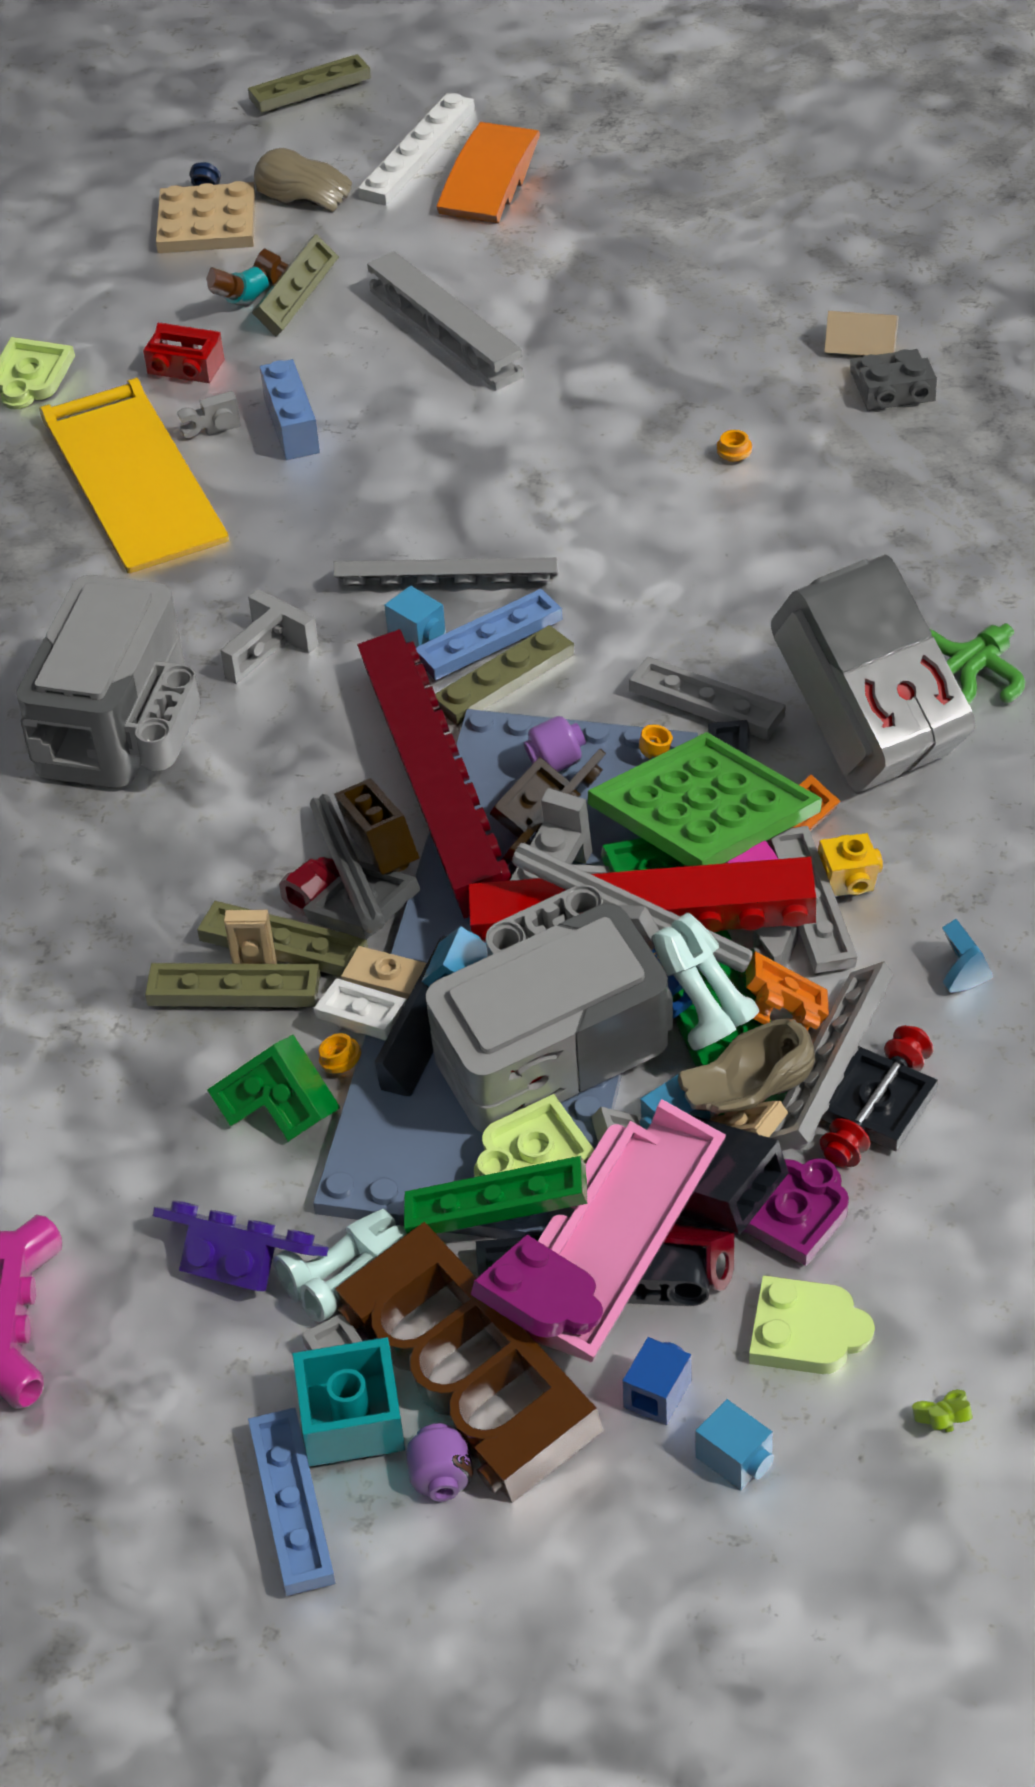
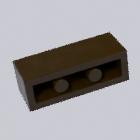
(377, 826)

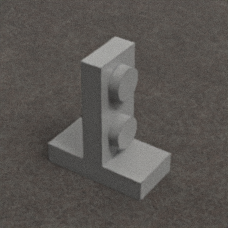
(271, 627)
(563, 832)

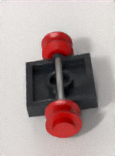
(879, 1097)

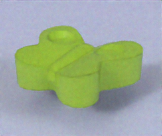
(943, 1414)

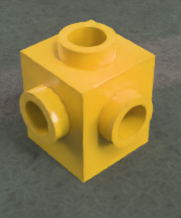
(850, 863)

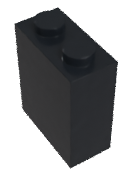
(737, 1180)

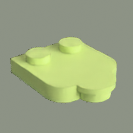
(32, 370)
(531, 1137)
(807, 1326)

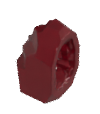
(307, 882)

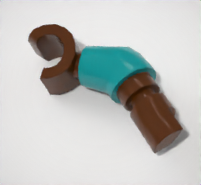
(248, 285)

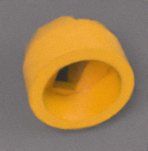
(662, 740)

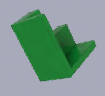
(281, 1081)

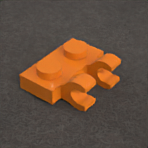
(782, 987)

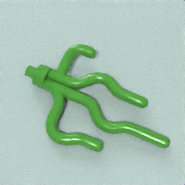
(982, 653)

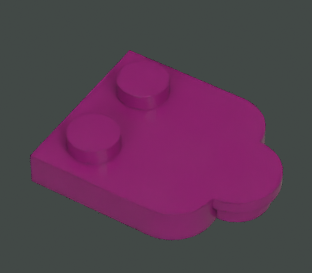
(802, 1210)
(540, 1291)

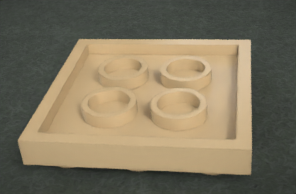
(206, 217)

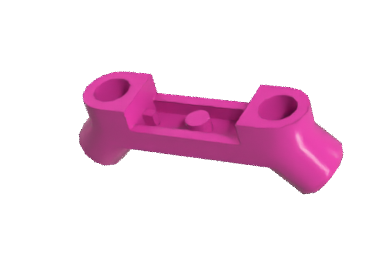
(20, 1256)

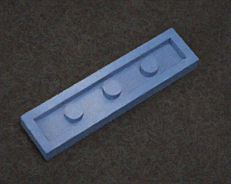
(489, 634)
(291, 1502)

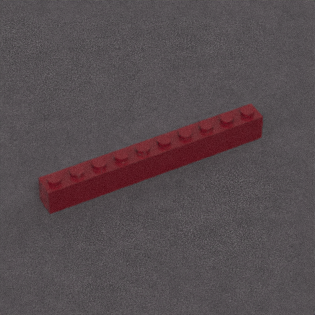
(431, 767)

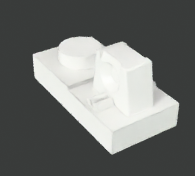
(359, 1009)

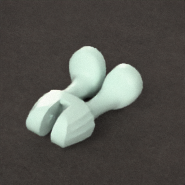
(682, 951)
(304, 1280)

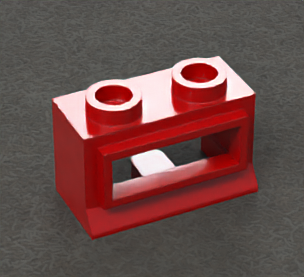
(186, 360)

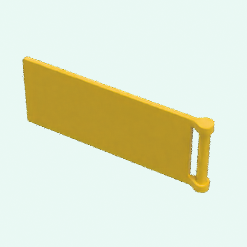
(134, 477)

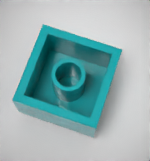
(348, 1401)

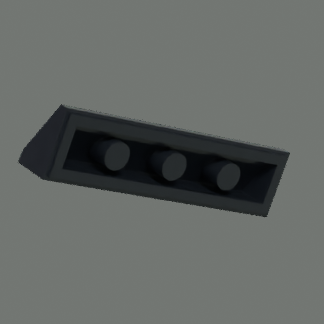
(408, 1043)

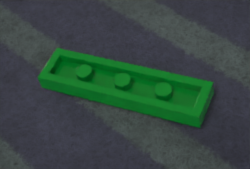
(497, 1196)

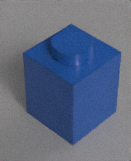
(657, 1380)

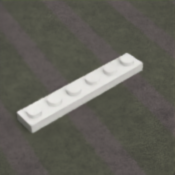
(416, 149)

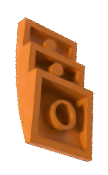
(488, 172)

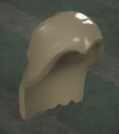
(291, 177)
(751, 1068)

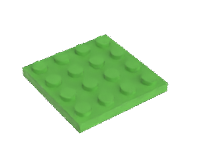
(704, 801)

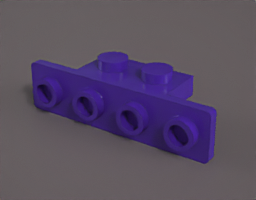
(230, 1251)

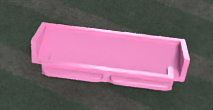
(633, 1197)

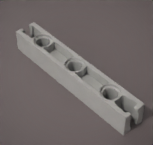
(446, 320)

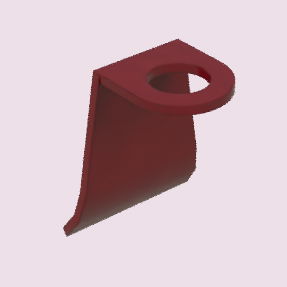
(716, 1242)

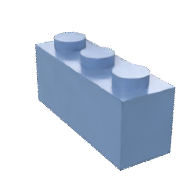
(289, 409)

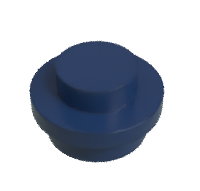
(204, 173)

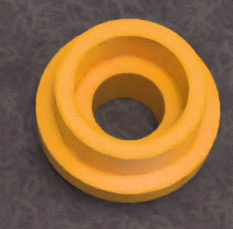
(734, 446)
(339, 1053)

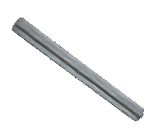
(568, 876)

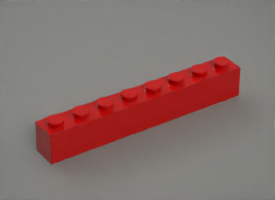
(717, 895)

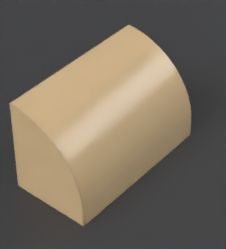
(860, 333)

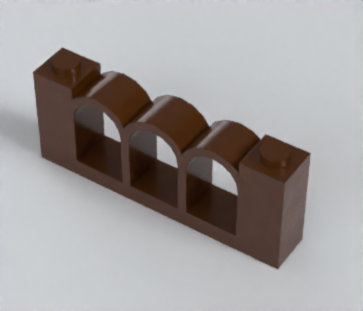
(529, 1443)

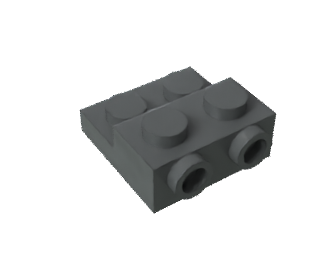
(894, 379)

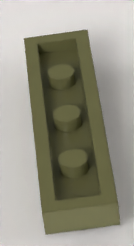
(309, 83)
(295, 285)
(504, 674)
(293, 940)
(233, 985)

